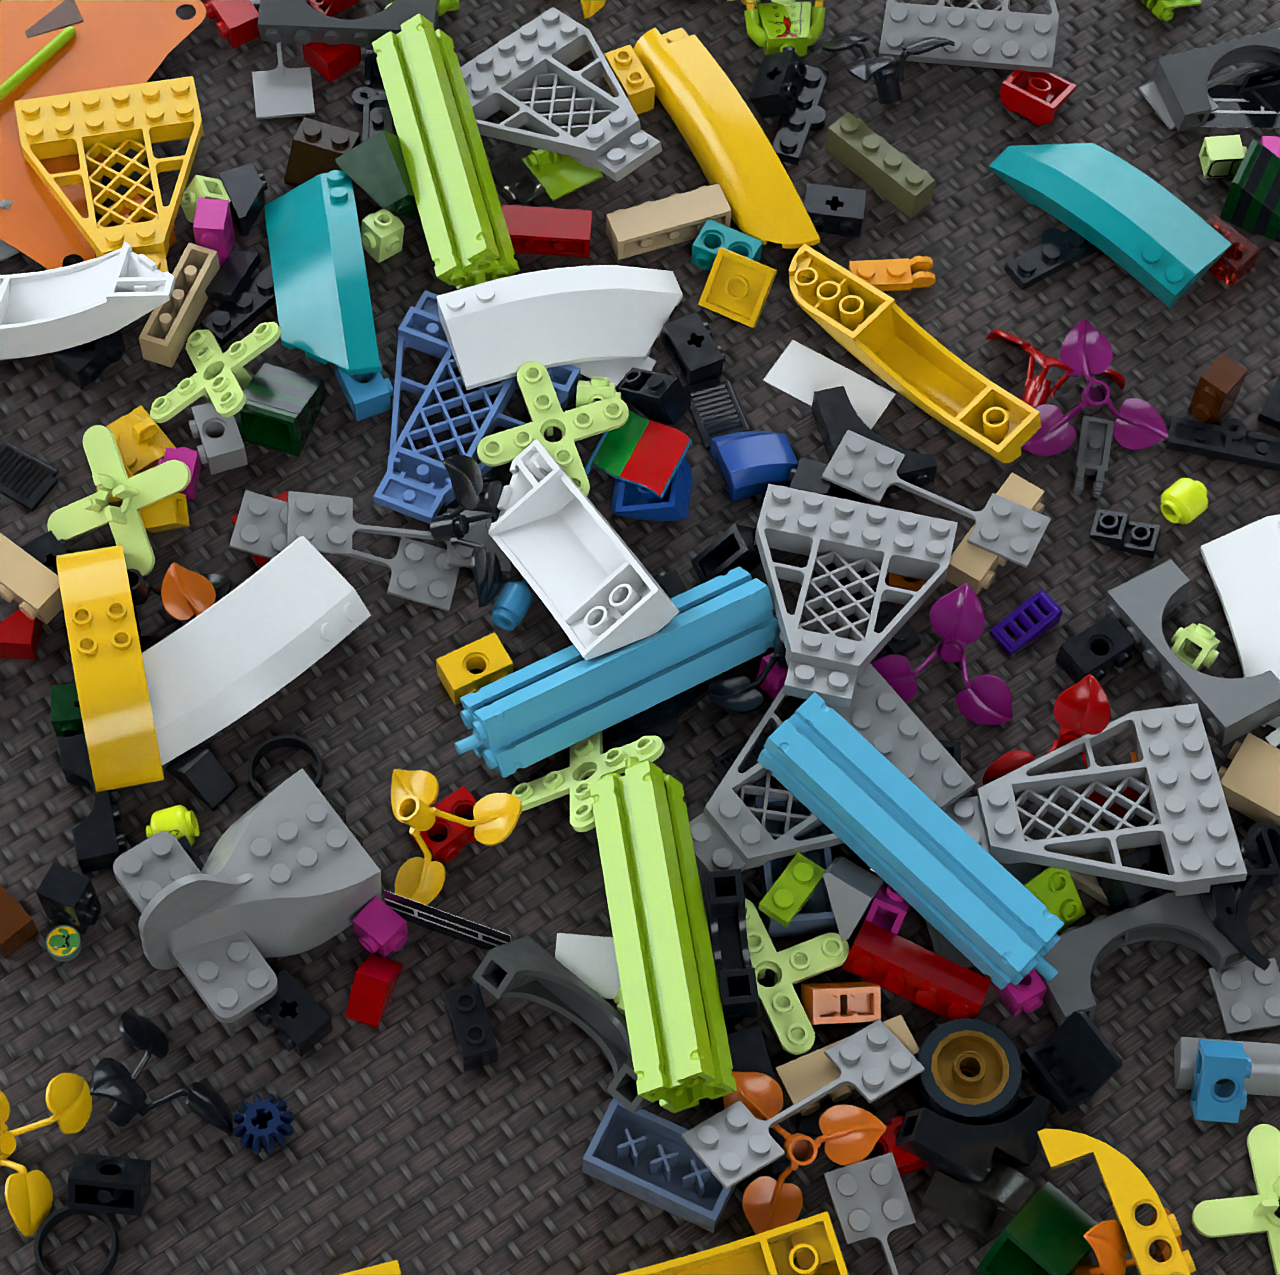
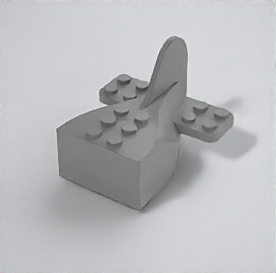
(269, 889)

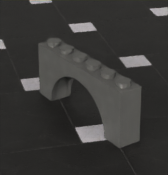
(1162, 918)

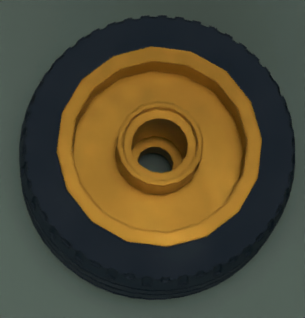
(972, 1050)

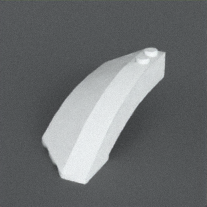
(78, 302)
(556, 318)
(576, 558)
(1248, 584)
(248, 646)

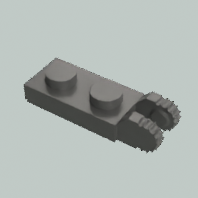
(1093, 453)

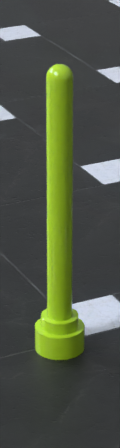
(36, 61)

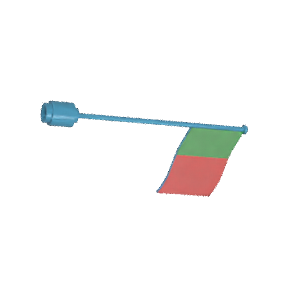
(635, 453)

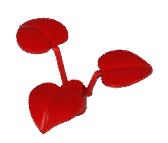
(1038, 389)
(1078, 711)

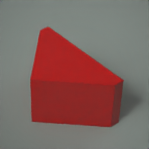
(331, 60)
(20, 636)
(372, 990)

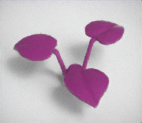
(1091, 353)
(959, 621)

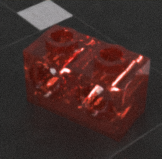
(1238, 258)

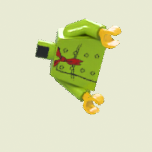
(784, 26)

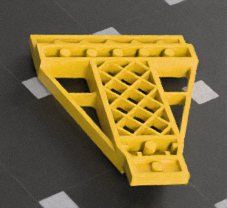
(121, 121)

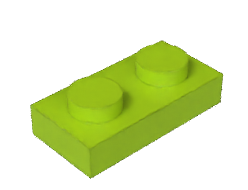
(792, 890)

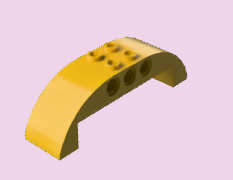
(109, 668)
(1127, 1191)

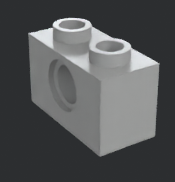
(221, 452)

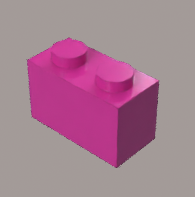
(214, 226)

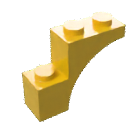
(162, 515)

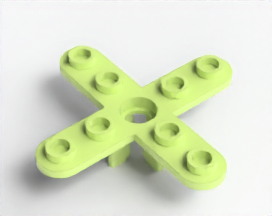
(218, 374)
(546, 414)
(135, 491)
(590, 761)
(790, 967)
(1249, 1213)

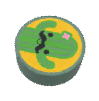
(63, 943)

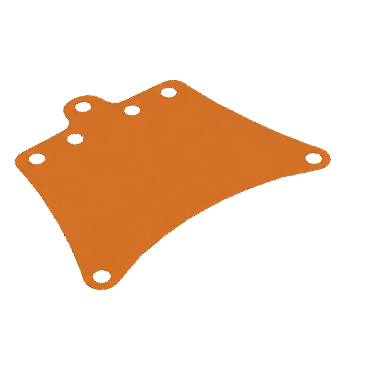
(112, 48)

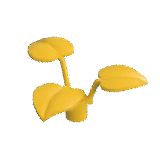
(411, 804)
(31, 1194)

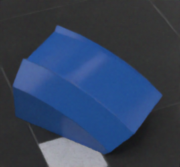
(753, 461)
(640, 503)

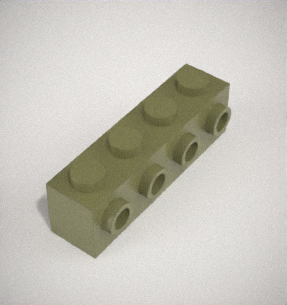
(880, 164)

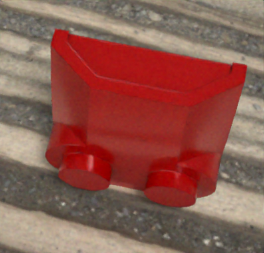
(1035, 95)

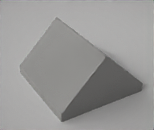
(850, 893)

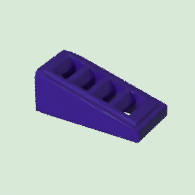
(1041, 608)

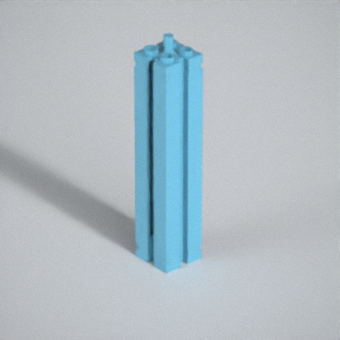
(573, 698)
(912, 844)

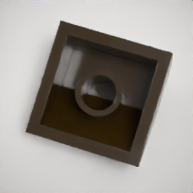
(315, 150)

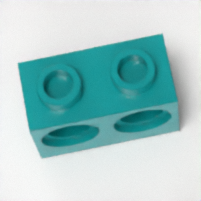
(716, 236)

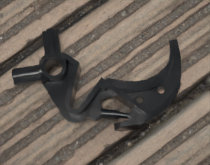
(1264, 851)

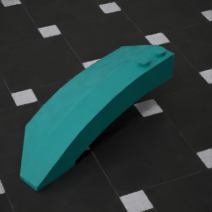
(1117, 212)
(322, 274)

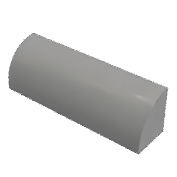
(1264, 1073)

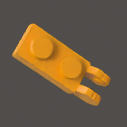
(895, 273)

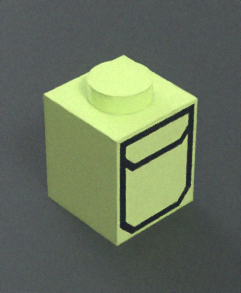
(1221, 156)

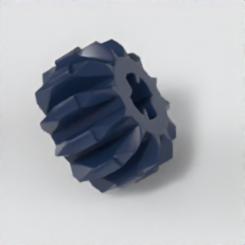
(249, 1124)

